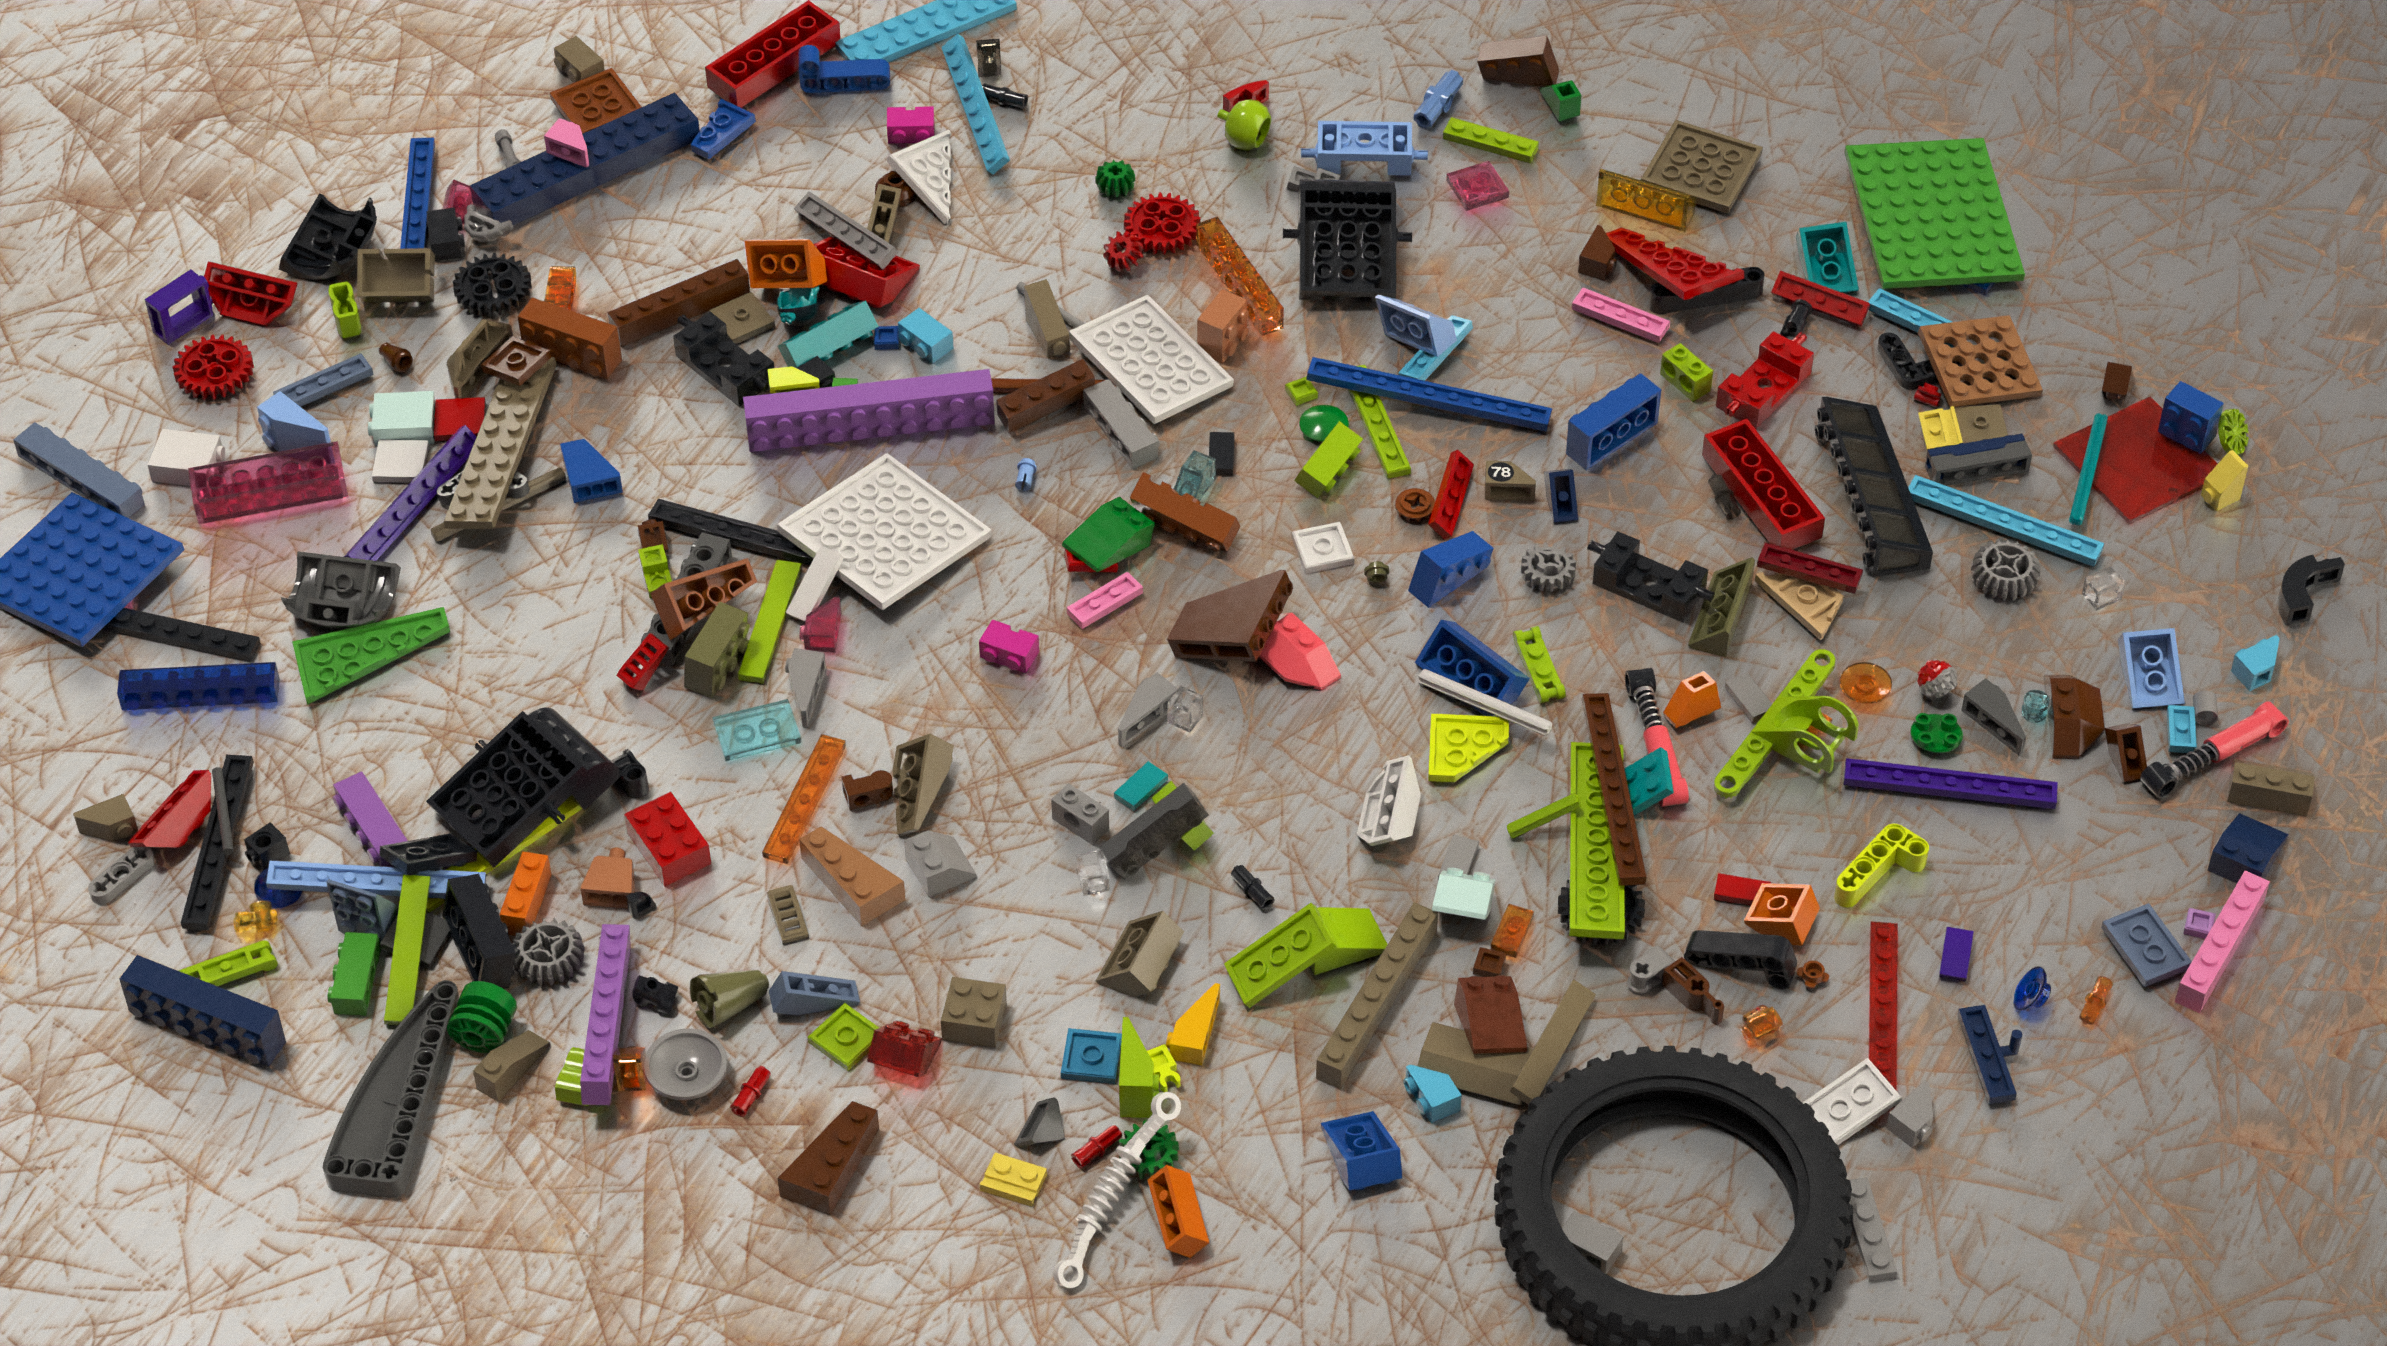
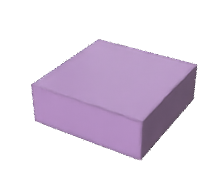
(2198, 923)

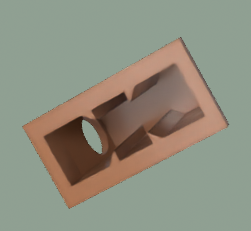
(609, 880)

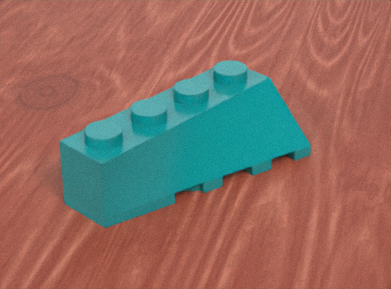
(827, 336)

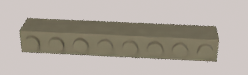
(1376, 996)

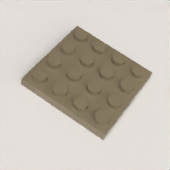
(1703, 165)

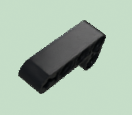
(1744, 952)

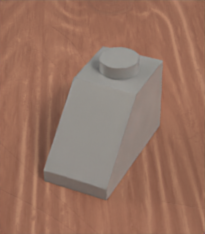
(1913, 1116)

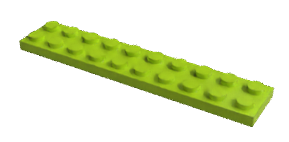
(1594, 891)

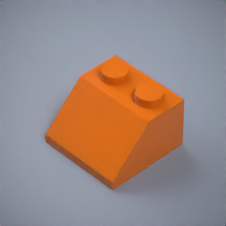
(1783, 911)

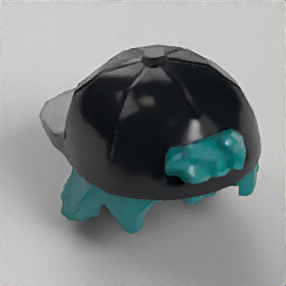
(799, 305)

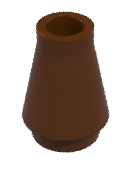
(398, 358)

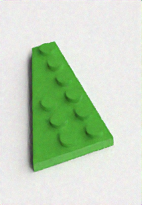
(348, 654)

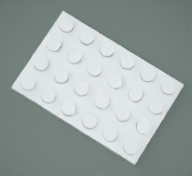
(1151, 359)

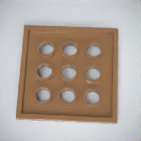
(1973, 371)

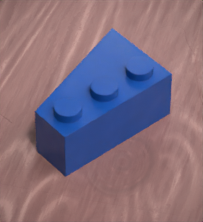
(1448, 567)

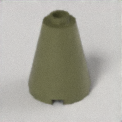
(726, 994)

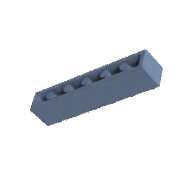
(78, 470)

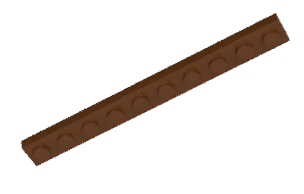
(1614, 789)

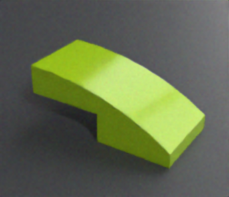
(654, 567)

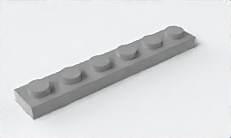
(846, 230)

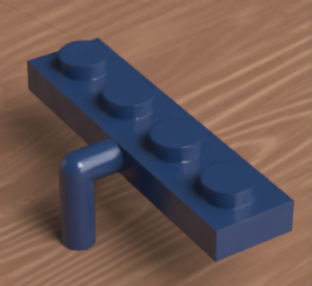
(1988, 1054)

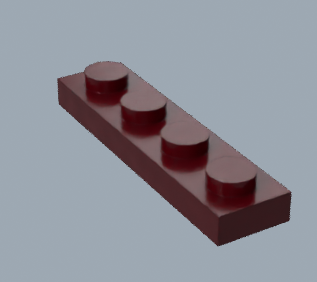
(1809, 568)

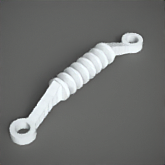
(1129, 1154)

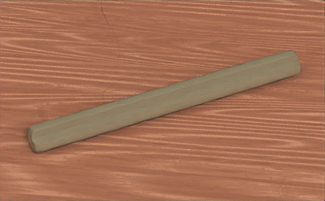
(536, 486)

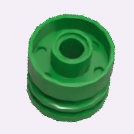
(481, 1016)

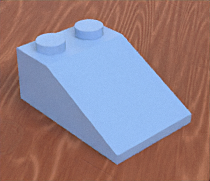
(288, 425)
(2151, 668)

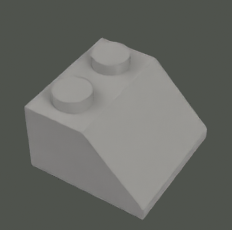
(937, 861)

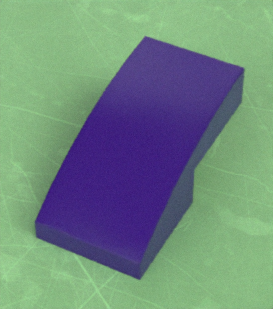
(1956, 953)

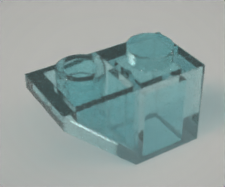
(1196, 475)

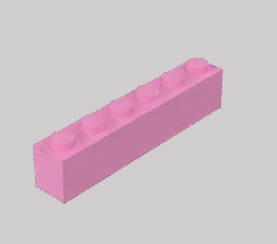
(2222, 941)

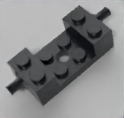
(706, 346)
(1625, 571)

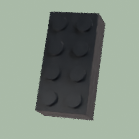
(479, 931)

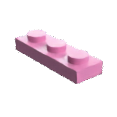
(1104, 600)

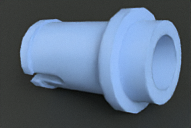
(1026, 470)

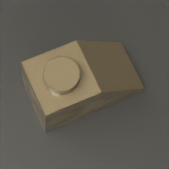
(107, 819)

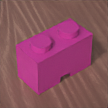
(910, 125)
(1008, 647)

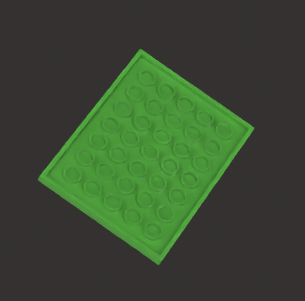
(1933, 213)

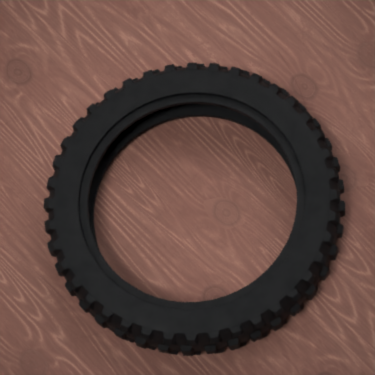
(1691, 1087)

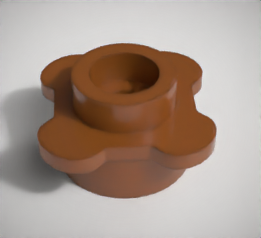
(1813, 968)

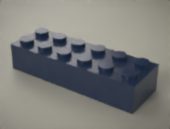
(202, 1011)

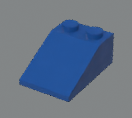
(1363, 1150)

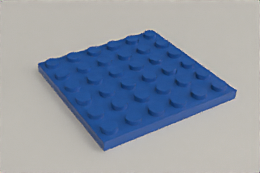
(81, 568)

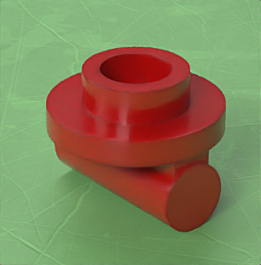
(1928, 395)

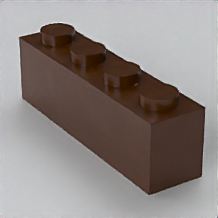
(1044, 396)

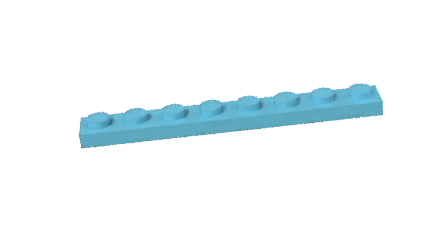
(975, 104)
(2005, 520)

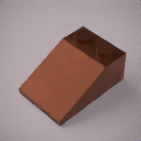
(1490, 1014)

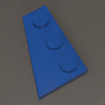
(722, 128)

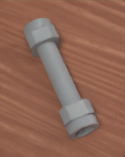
(504, 141)

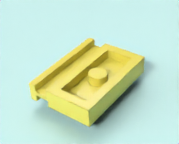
(1940, 428)
(1013, 1179)

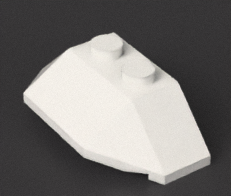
(1390, 804)

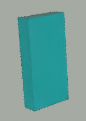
(1140, 786)

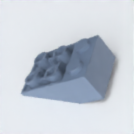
(361, 910)

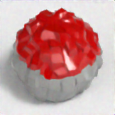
(1936, 679)

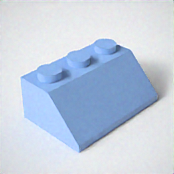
(1415, 326)

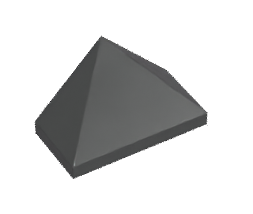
(1042, 1125)

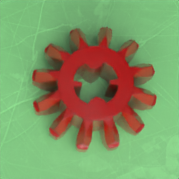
(1114, 254)

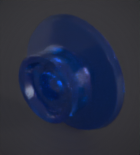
(2032, 989)

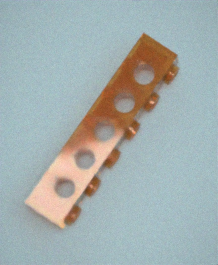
(1239, 275)

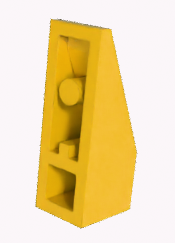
(1194, 1028)

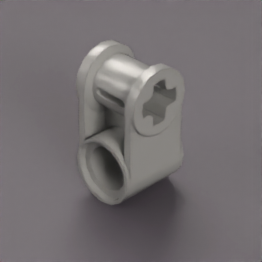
(1648, 970)

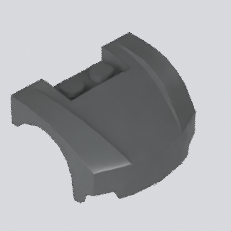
(341, 590)

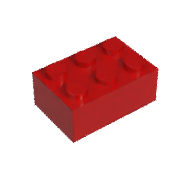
(667, 839)

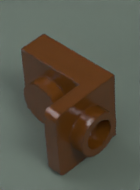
(652, 534)

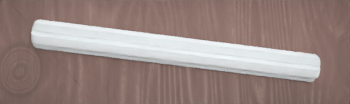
(1485, 702)

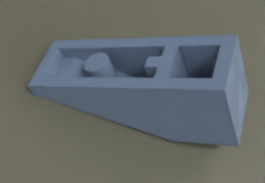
(808, 994)

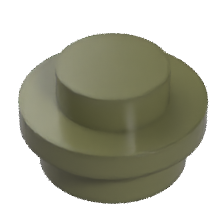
(1376, 572)

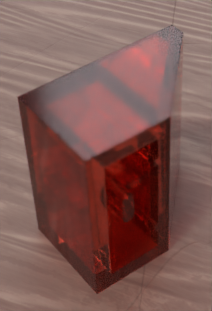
(904, 1048)

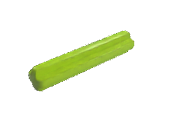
(1543, 815)

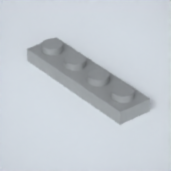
(1870, 1233)

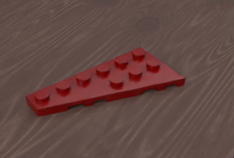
(1675, 268)

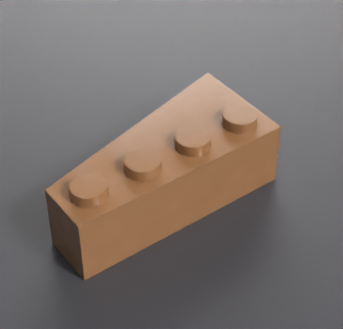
(851, 876)

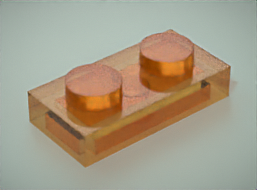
(1512, 930)

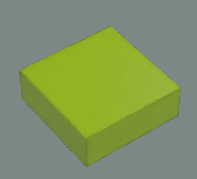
(1301, 391)

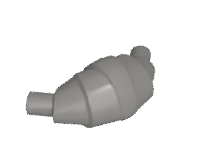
(483, 227)

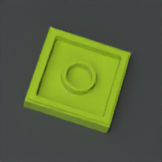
(844, 1037)

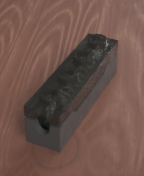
(1154, 831)

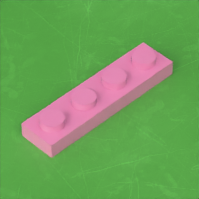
(1620, 315)

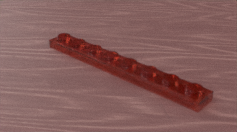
(1883, 999)

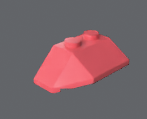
(1299, 654)

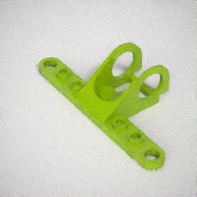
(1787, 724)

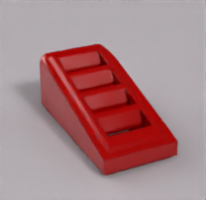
(649, 667)

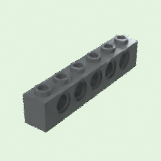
(704, 555)

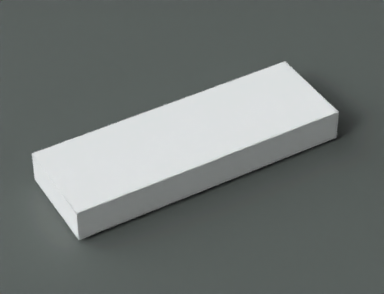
(815, 583)

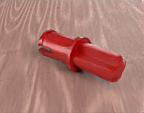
(750, 1091)
(1096, 1146)

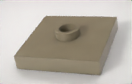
(744, 317)
(1980, 422)

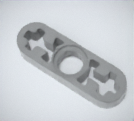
(118, 885)

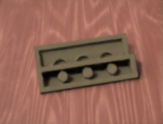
(1486, 1074)

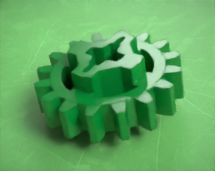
(1157, 1153)

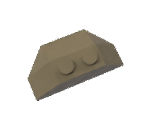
(465, 363)

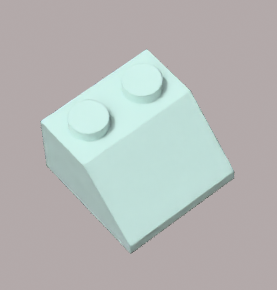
(1464, 893)

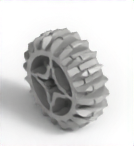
(2004, 576)
(548, 951)

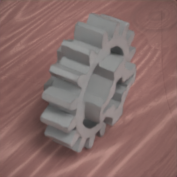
(1548, 566)

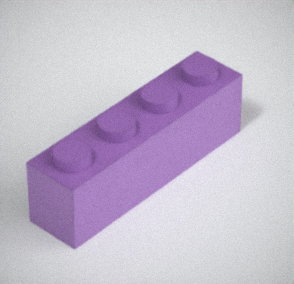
(367, 815)

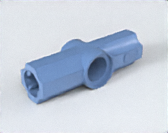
(1438, 99)

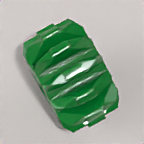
(1115, 178)

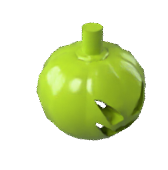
(1244, 123)

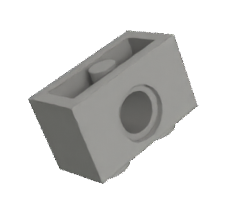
(1080, 814)

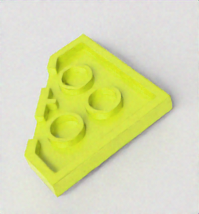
(1463, 743)

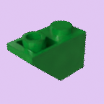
(1563, 99)

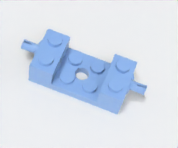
(1388, 142)

